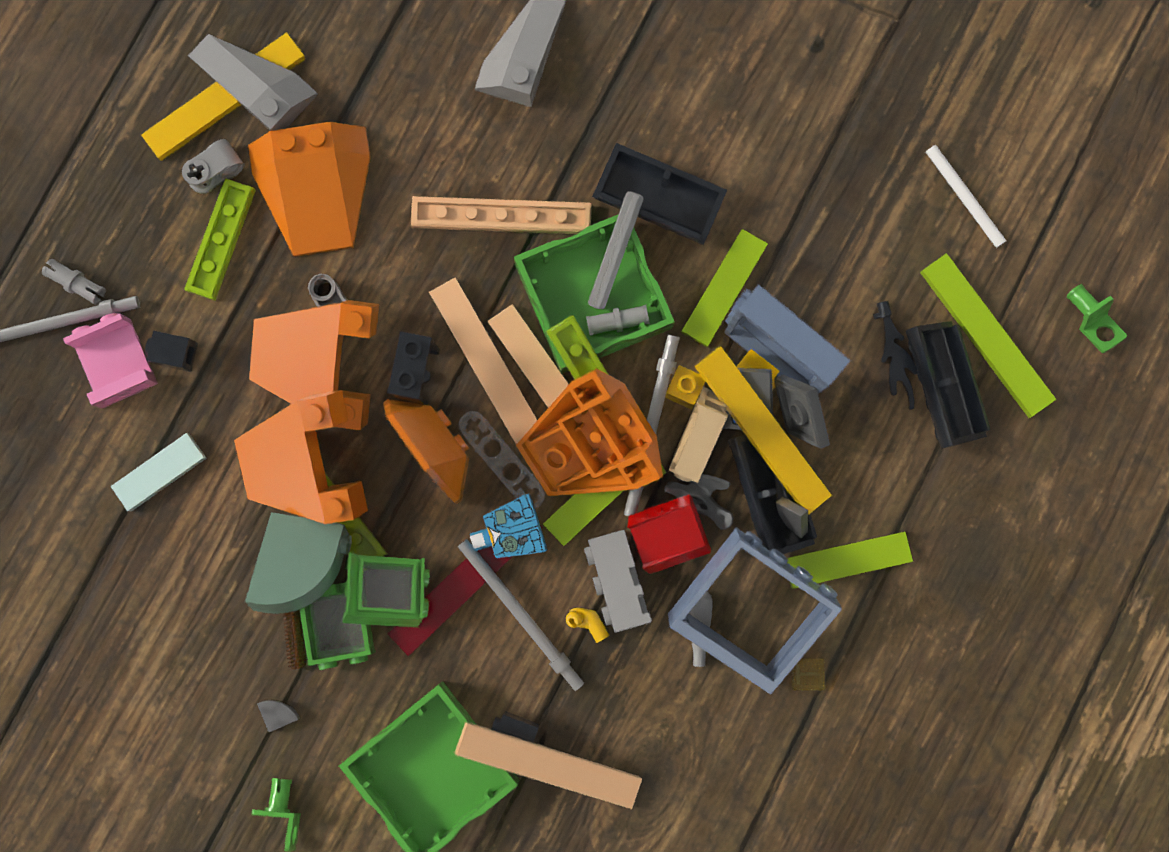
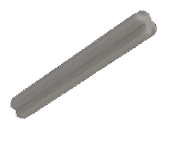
(615, 250)

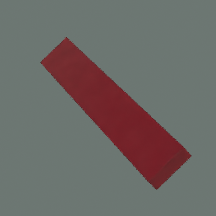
(446, 600)

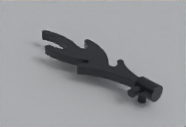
(899, 357)

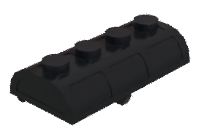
(669, 194)
(948, 383)
(761, 493)

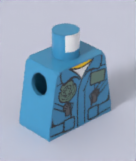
(511, 530)

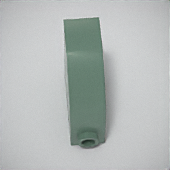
(296, 563)

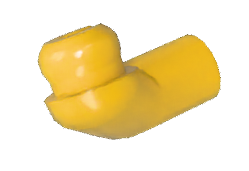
(589, 620)

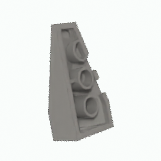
(520, 56)

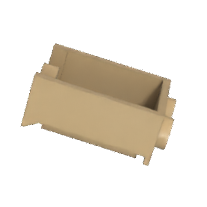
(699, 437)

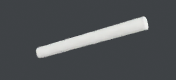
(966, 196)

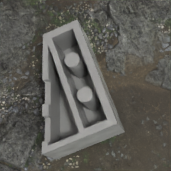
(617, 581)

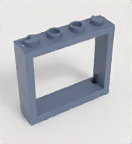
(783, 339)
(764, 676)

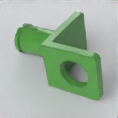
(1096, 317)
(278, 808)

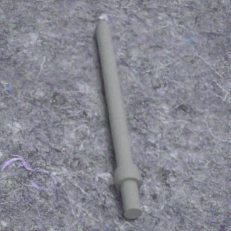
(104, 308)
(666, 367)
(559, 661)

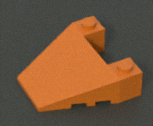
(302, 351)
(285, 464)

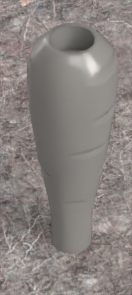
(703, 612)

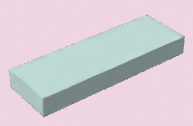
(158, 472)

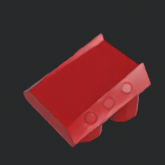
(668, 534)

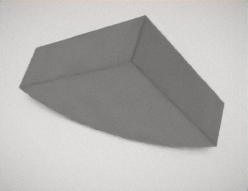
(793, 516)
(277, 714)

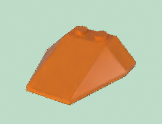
(313, 183)
(592, 440)
(431, 444)

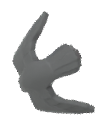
(702, 498)

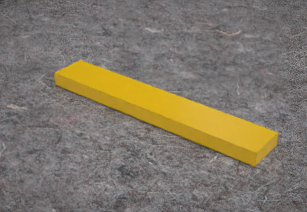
(211, 104)
(762, 430)

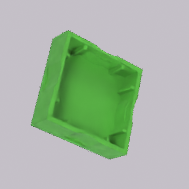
(562, 278)
(419, 780)

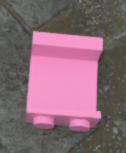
(112, 359)

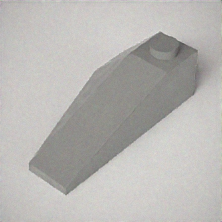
(262, 87)

